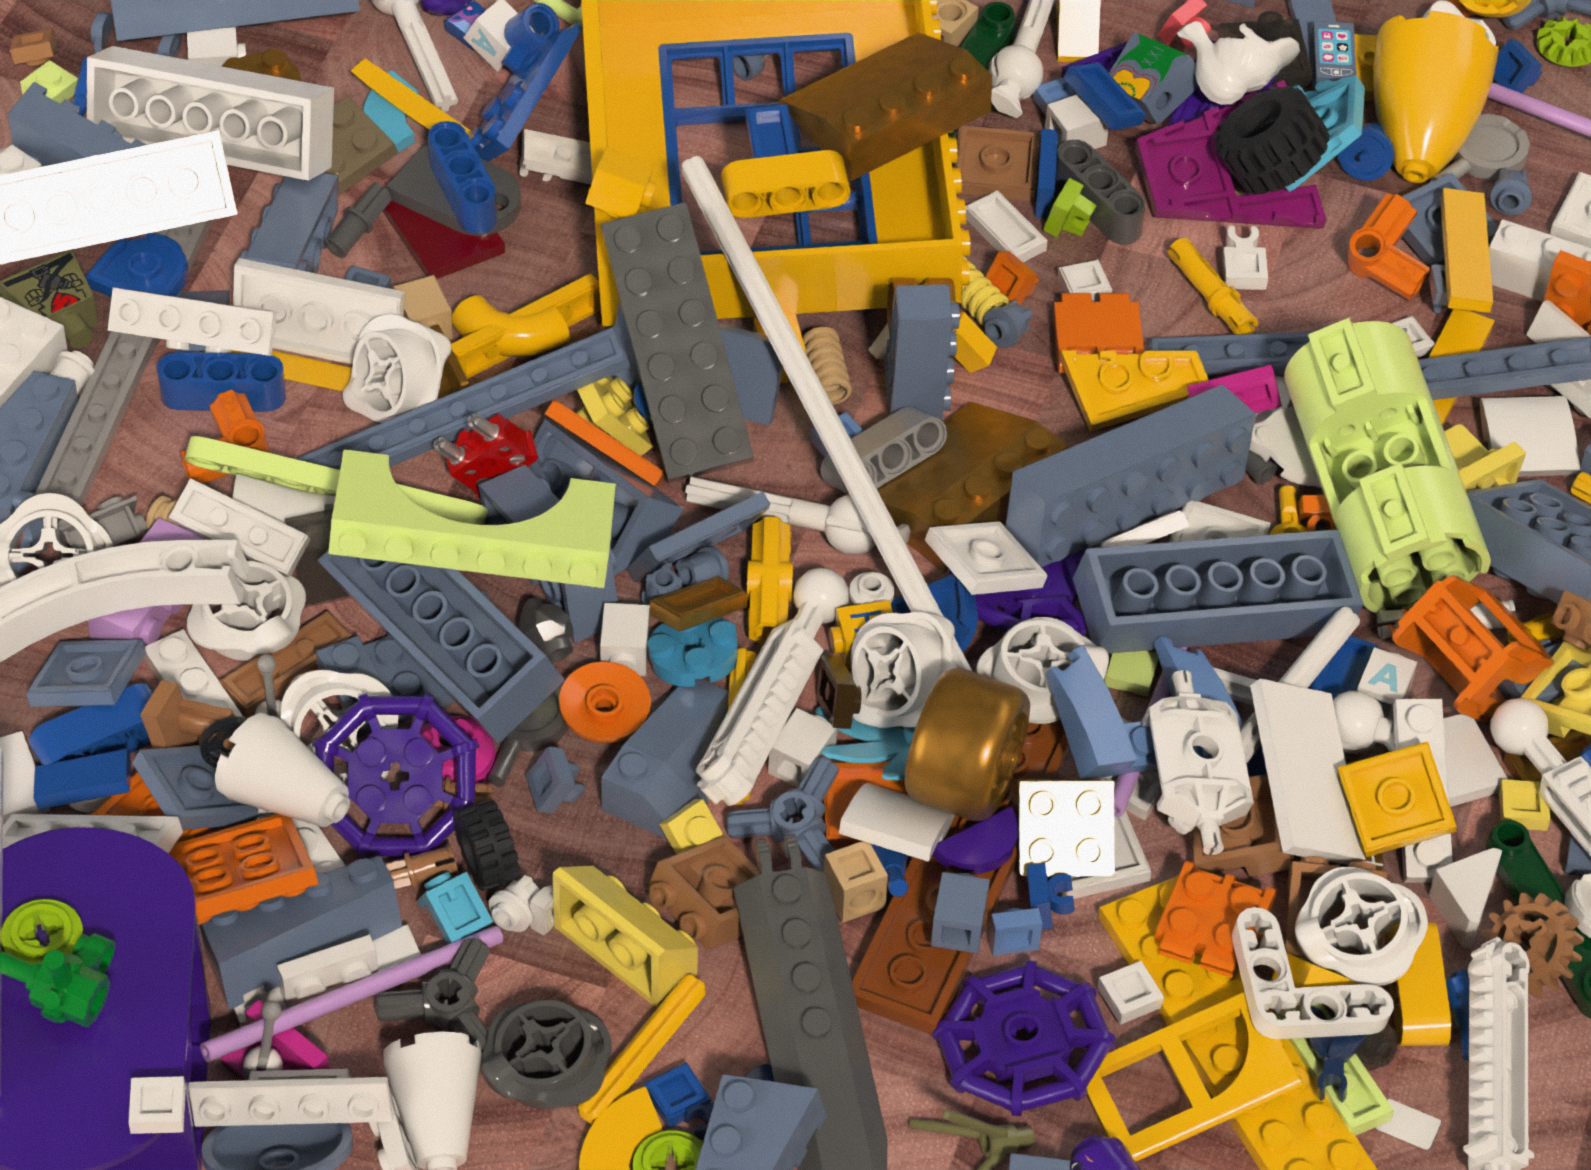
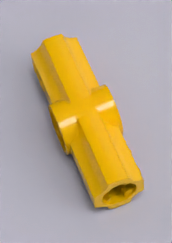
(769, 577)

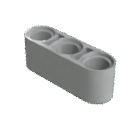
(902, 444)

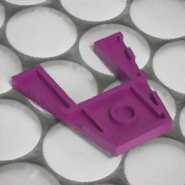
(1193, 183)

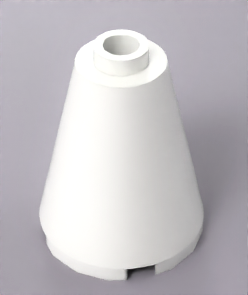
(280, 774)
(435, 1095)

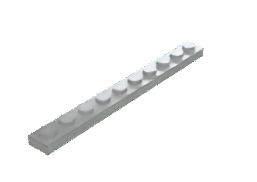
(108, 395)

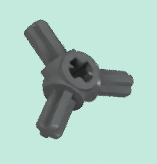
(450, 984)

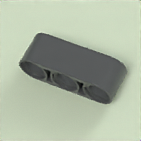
(1118, 203)

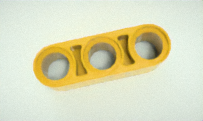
(785, 184)
(1421, 995)

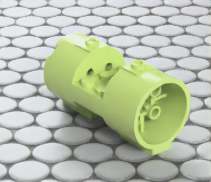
(1384, 462)

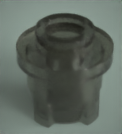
(1378, 1049)

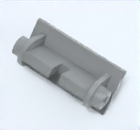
(114, 516)

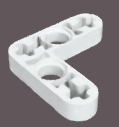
(1284, 997)

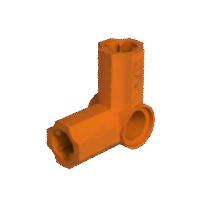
(1390, 265)
(236, 425)

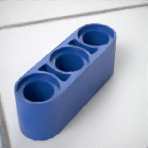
(462, 177)
(196, 379)
(94, 729)

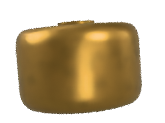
(967, 744)

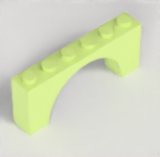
(383, 524)

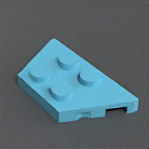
(1341, 110)

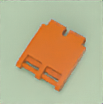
(1097, 326)
(1203, 916)

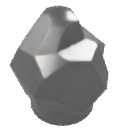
(547, 628)

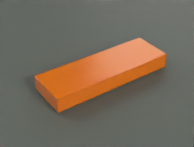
(605, 443)

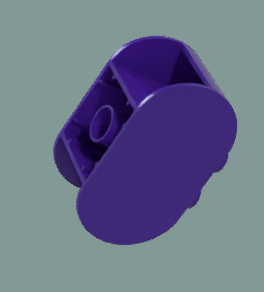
(72, 1083)

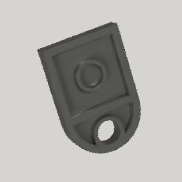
(420, 191)

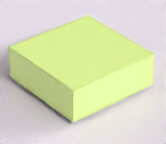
(1132, 671)

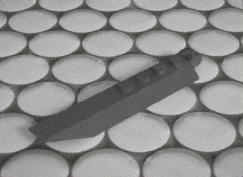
(811, 1007)

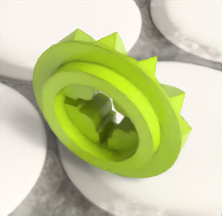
(1552, 44)
(57, 920)
(655, 1151)

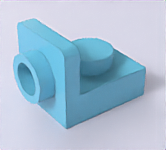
(455, 906)

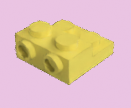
(1574, 707)

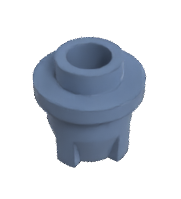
(1511, 192)
(1006, 323)
(702, 566)
(660, 583)

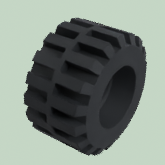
(1272, 140)

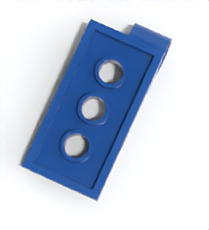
(534, 63)

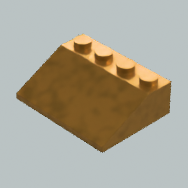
(892, 102)
(968, 475)

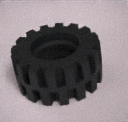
(486, 844)

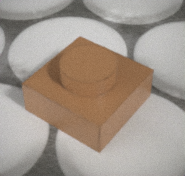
(33, 47)

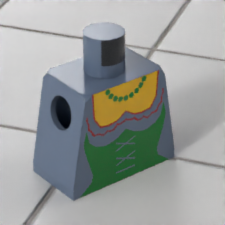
(1154, 76)

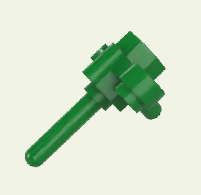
(68, 984)

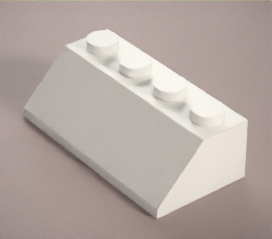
(1525, 257)

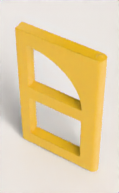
(1262, 1079)

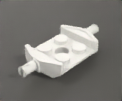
(1192, 787)

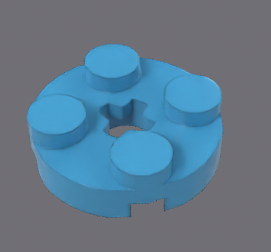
(713, 652)

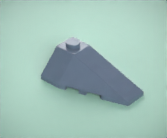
(640, 510)
(659, 762)

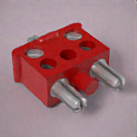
(487, 451)

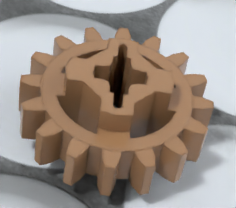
(1546, 943)

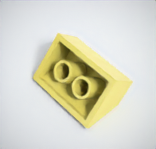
(621, 932)

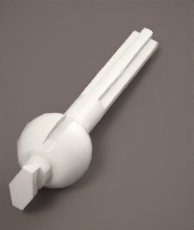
(421, 50)
(1017, 68)
(840, 521)
(1357, 715)

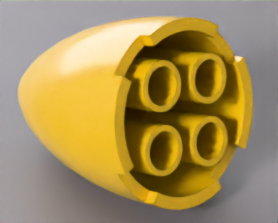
(1430, 88)

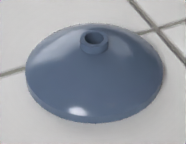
(278, 1147)

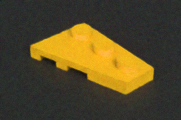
(1128, 386)

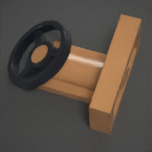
(180, 722)

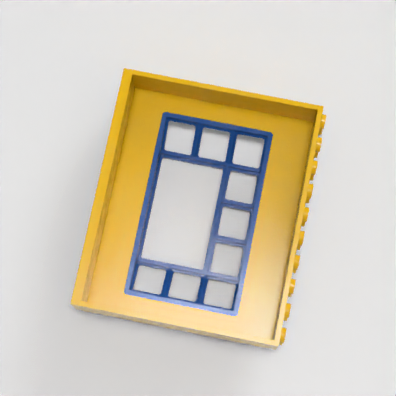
(903, 207)

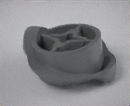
(540, 1070)

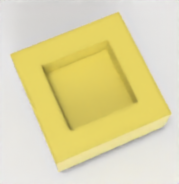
(1523, 804)
(691, 826)

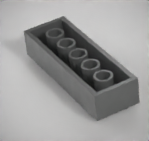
(677, 342)

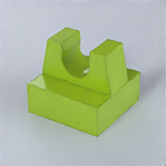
(1070, 211)

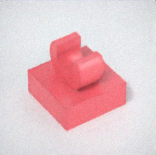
(1185, 14)

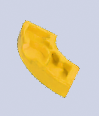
(619, 1132)

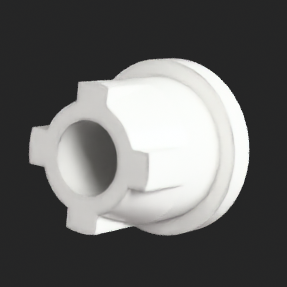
(74, 366)
(871, 588)
(511, 906)

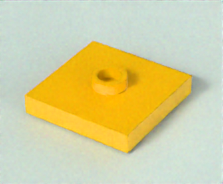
(1397, 799)

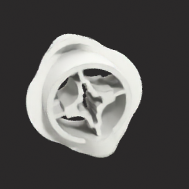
(395, 367)
(49, 508)
(243, 628)
(1030, 652)
(891, 670)
(308, 691)
(1348, 887)

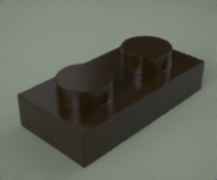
(838, 692)

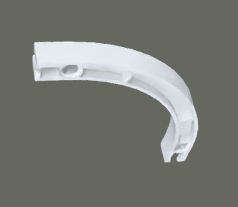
(116, 582)

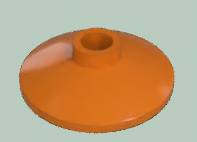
(604, 686)

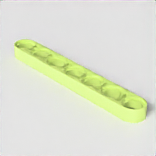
(310, 477)

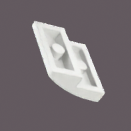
(1539, 427)
(895, 822)

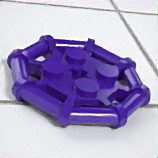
(1053, 599)
(415, 756)
(1024, 1060)

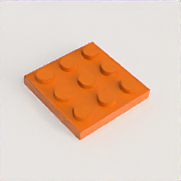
(245, 865)

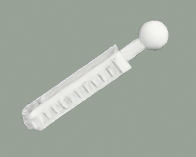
(770, 690)
(1522, 729)
(1498, 1057)

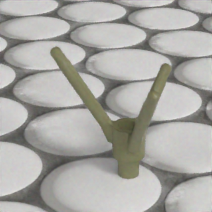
(994, 1140)

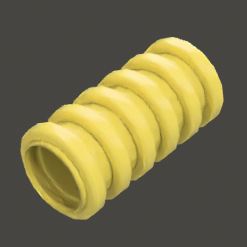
(980, 294)

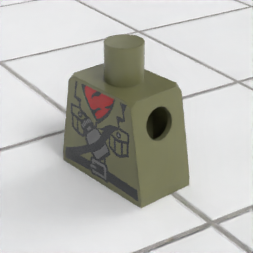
(58, 293)

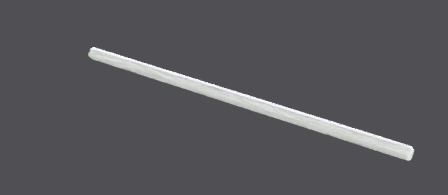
(812, 395)

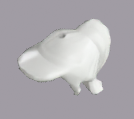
(1234, 64)

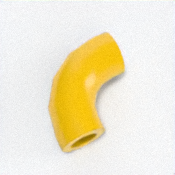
(525, 334)

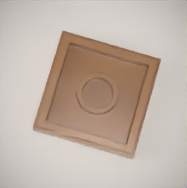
(998, 161)

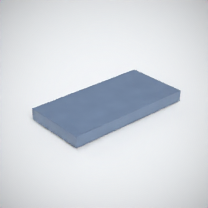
(752, 365)

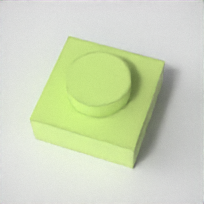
(56, 80)

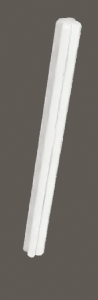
(1300, 674)

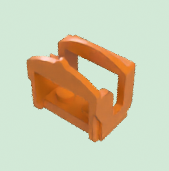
(1464, 649)

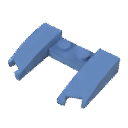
(1092, 723)

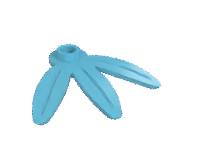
(881, 746)

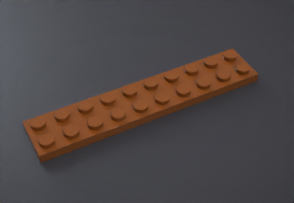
(901, 970)

